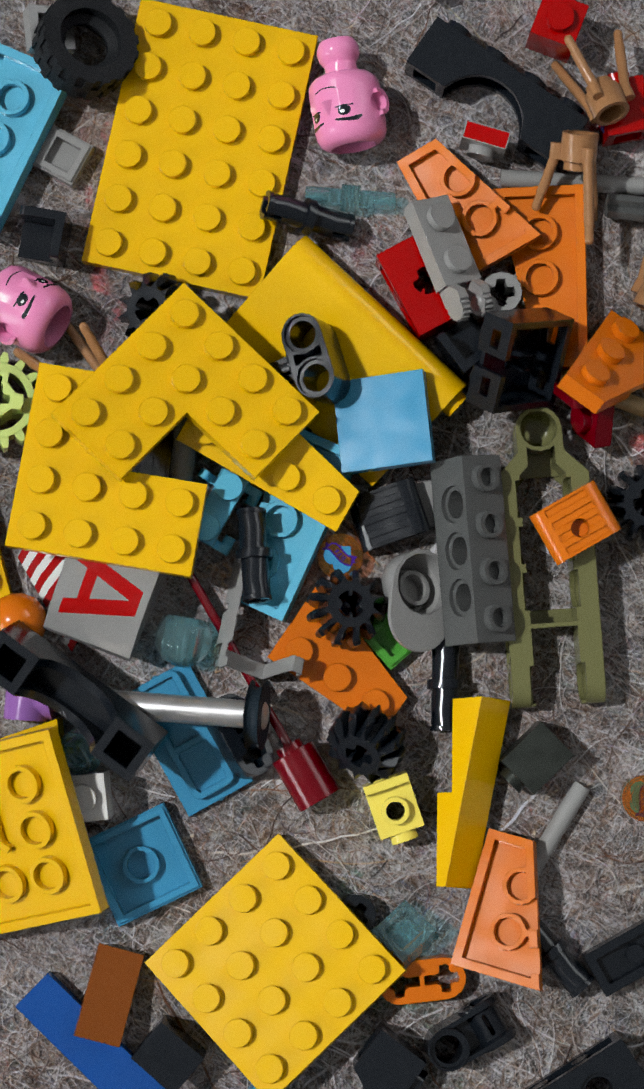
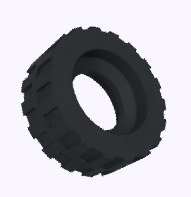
(68, 73)

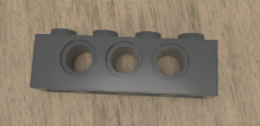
(472, 550)

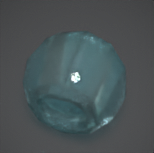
(183, 640)

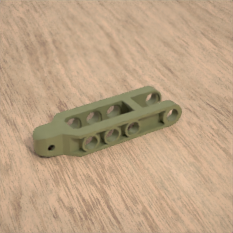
(541, 454)

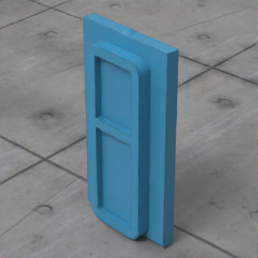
(189, 750)

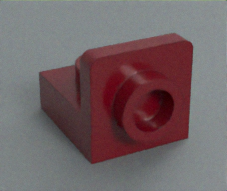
(591, 427)

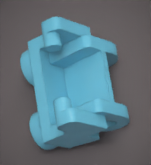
(221, 503)

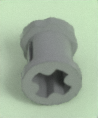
(509, 286)

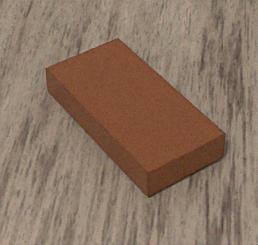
(108, 995)

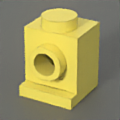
(394, 789)

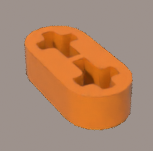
(429, 990)

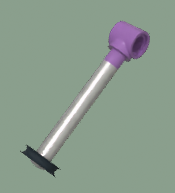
(249, 714)

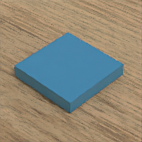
(385, 423)
(143, 864)

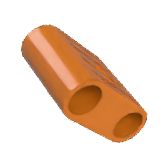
(575, 522)

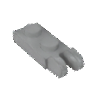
(448, 257)

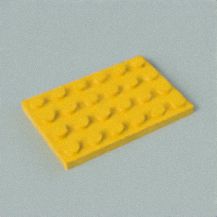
(197, 146)

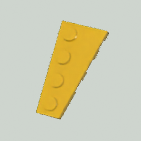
(296, 477)

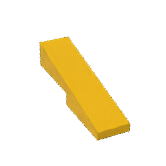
(464, 812)

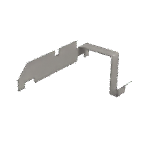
(226, 634)

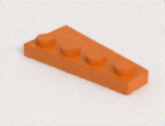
(554, 266)

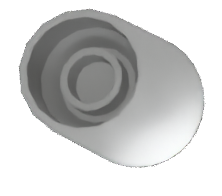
(414, 600)

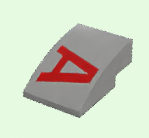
(103, 605)

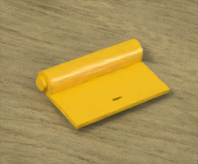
(367, 333)

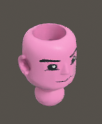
(346, 101)
(32, 310)

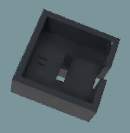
(525, 345)

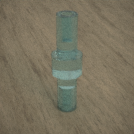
(351, 198)

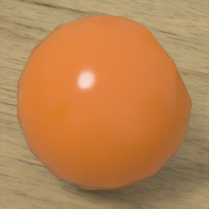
(23, 608)

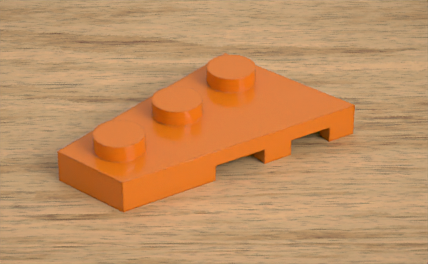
(485, 218)
(608, 365)
(338, 673)
(502, 914)

